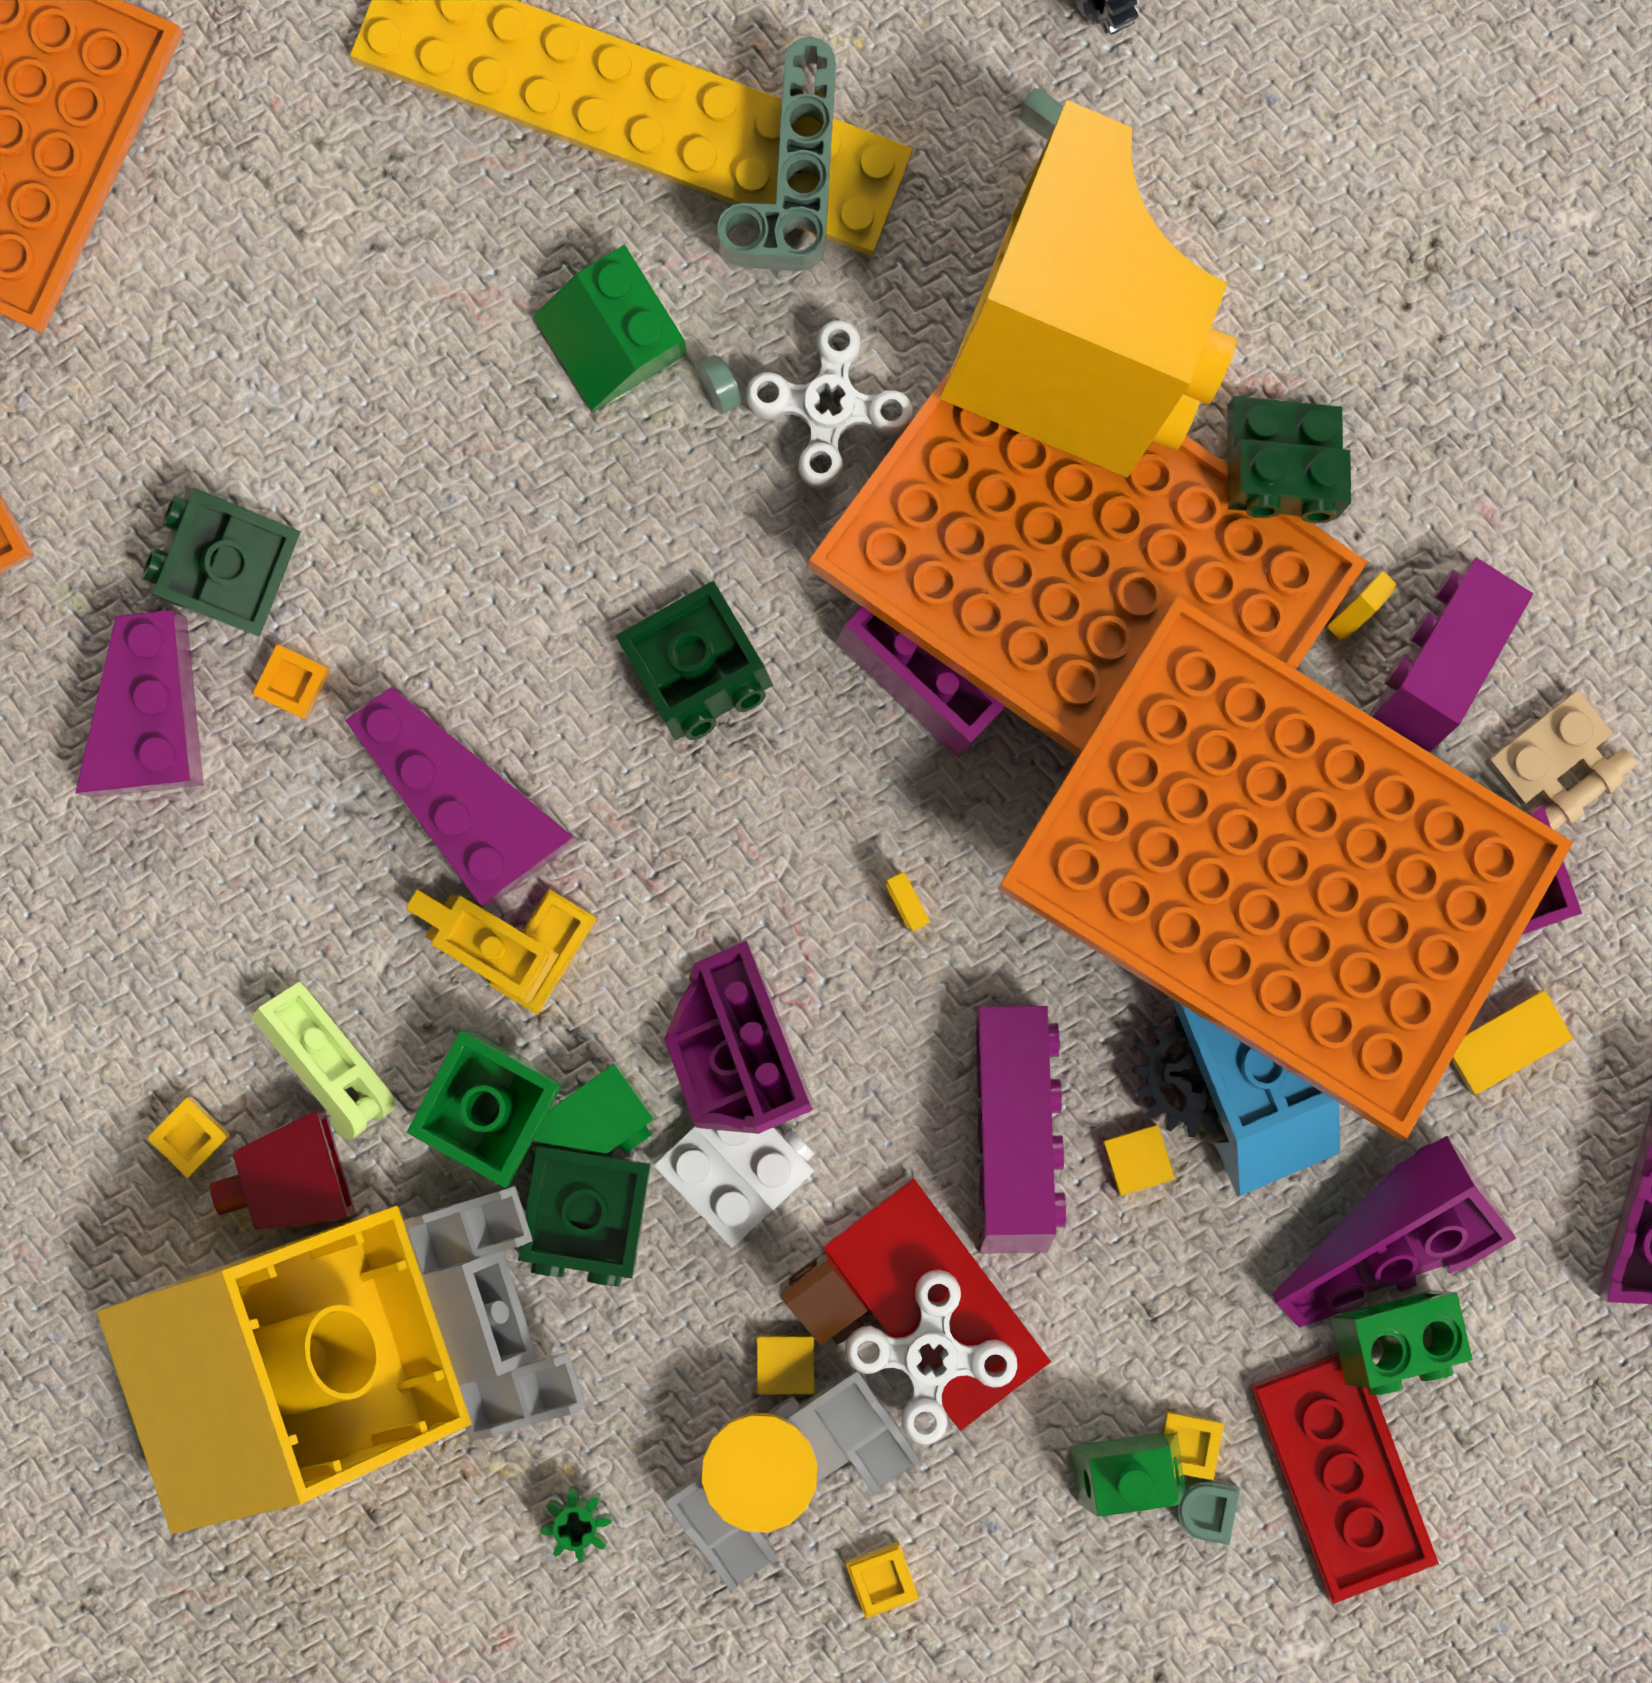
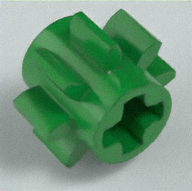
(566, 1536)

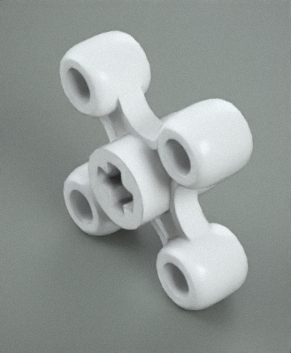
(834, 381)
(956, 1357)

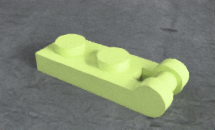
(324, 1060)

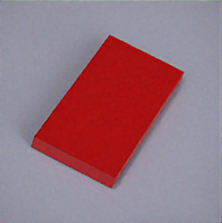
(886, 1257)
(1343, 1478)

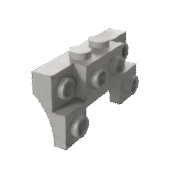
(482, 1316)
(841, 1424)

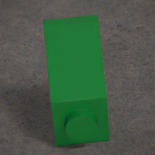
(599, 1115)

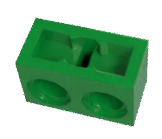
(1400, 1329)

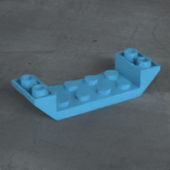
(1268, 1113)

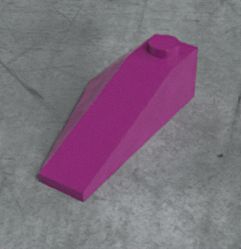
(1412, 1222)

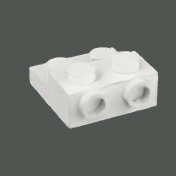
(736, 1175)

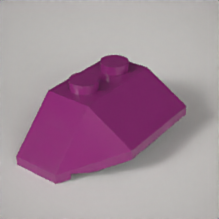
(734, 1048)

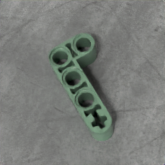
(796, 156)

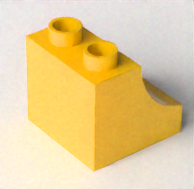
(1089, 312)
(284, 1372)

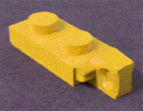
(485, 943)

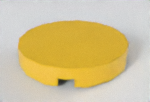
(759, 1472)

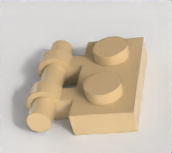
(1550, 748)

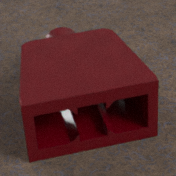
(288, 1177)

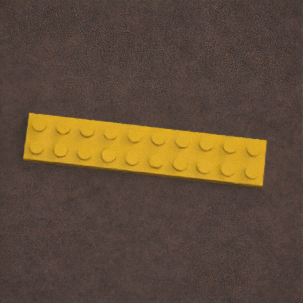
(626, 105)

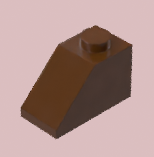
(823, 1300)

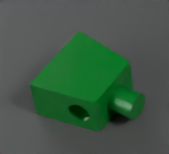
(1129, 1474)

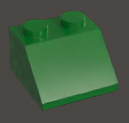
(610, 329)
(484, 1106)

